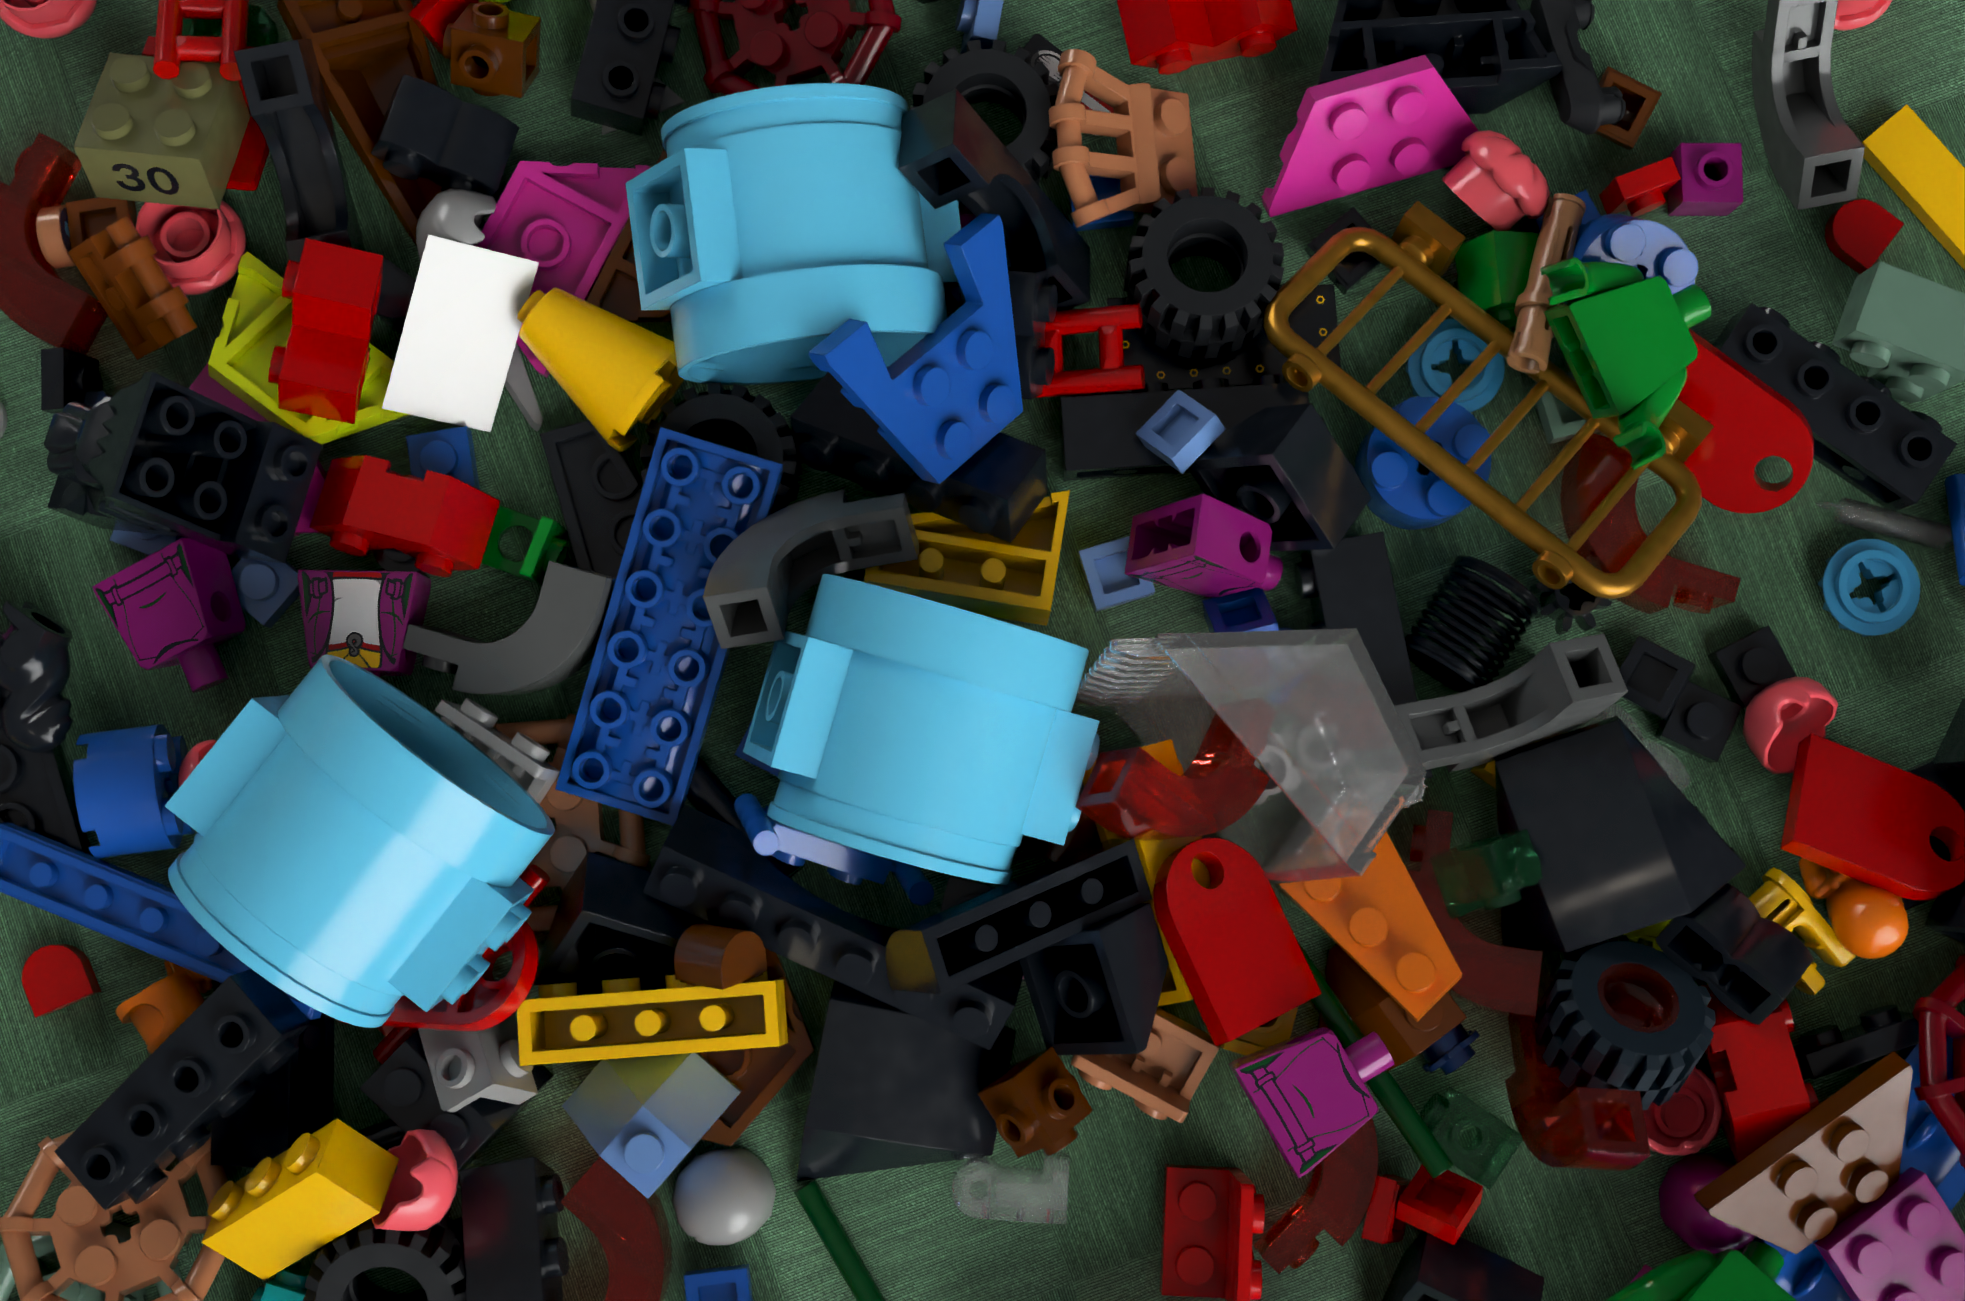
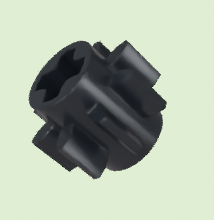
(1556, 607)

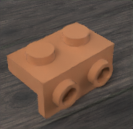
(1162, 1074)

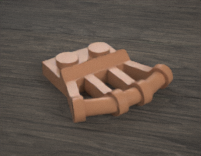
(1149, 132)

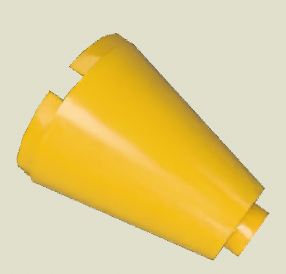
(601, 361)

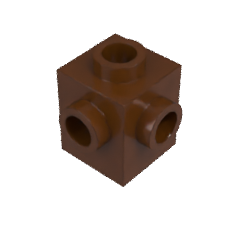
(493, 49)
(1036, 1104)

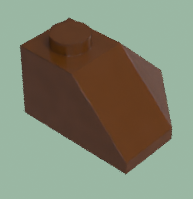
(1378, 1012)

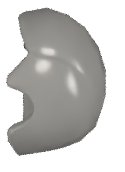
(454, 216)
(723, 1196)

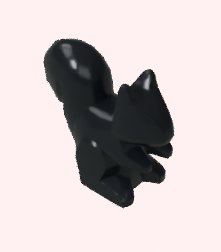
(35, 673)

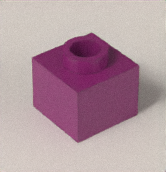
(1697, 193)

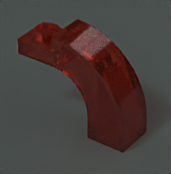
(29, 286)
(1583, 487)
(1148, 802)
(1492, 975)
(1574, 1123)
(1332, 1201)
(630, 1231)

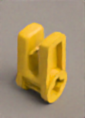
(1790, 906)

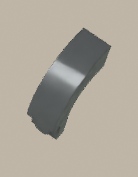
(1796, 106)
(789, 552)
(541, 653)
(1535, 703)

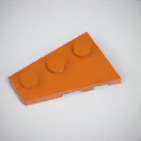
(1384, 929)

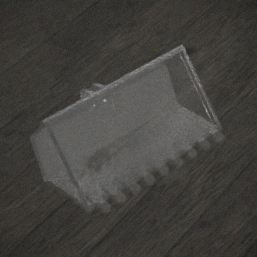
(1305, 713)

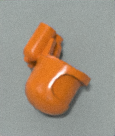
(1862, 916)
(164, 1004)

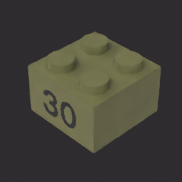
(161, 135)

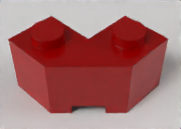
(1196, 32)
(332, 318)
(427, 518)
(1756, 1076)

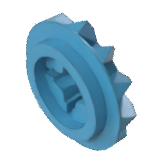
(1436, 351)
(1894, 600)

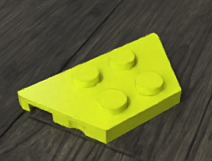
(241, 357)

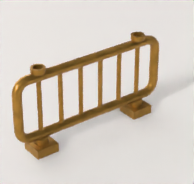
(1420, 256)

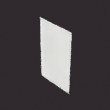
(459, 334)

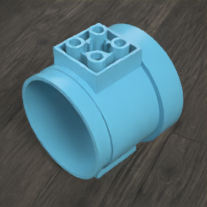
(782, 227)
(923, 731)
(355, 847)

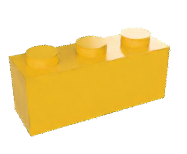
(300, 1199)

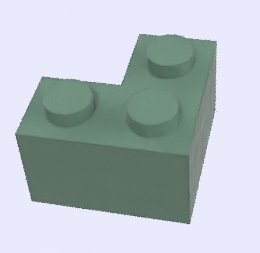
(1905, 332)

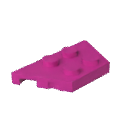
(1368, 135)
(563, 221)

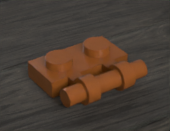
(133, 287)

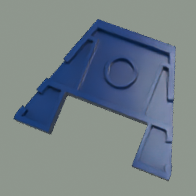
(953, 384)

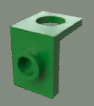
(546, 546)

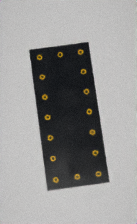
(1310, 320)

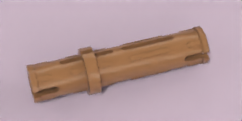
(1554, 244)

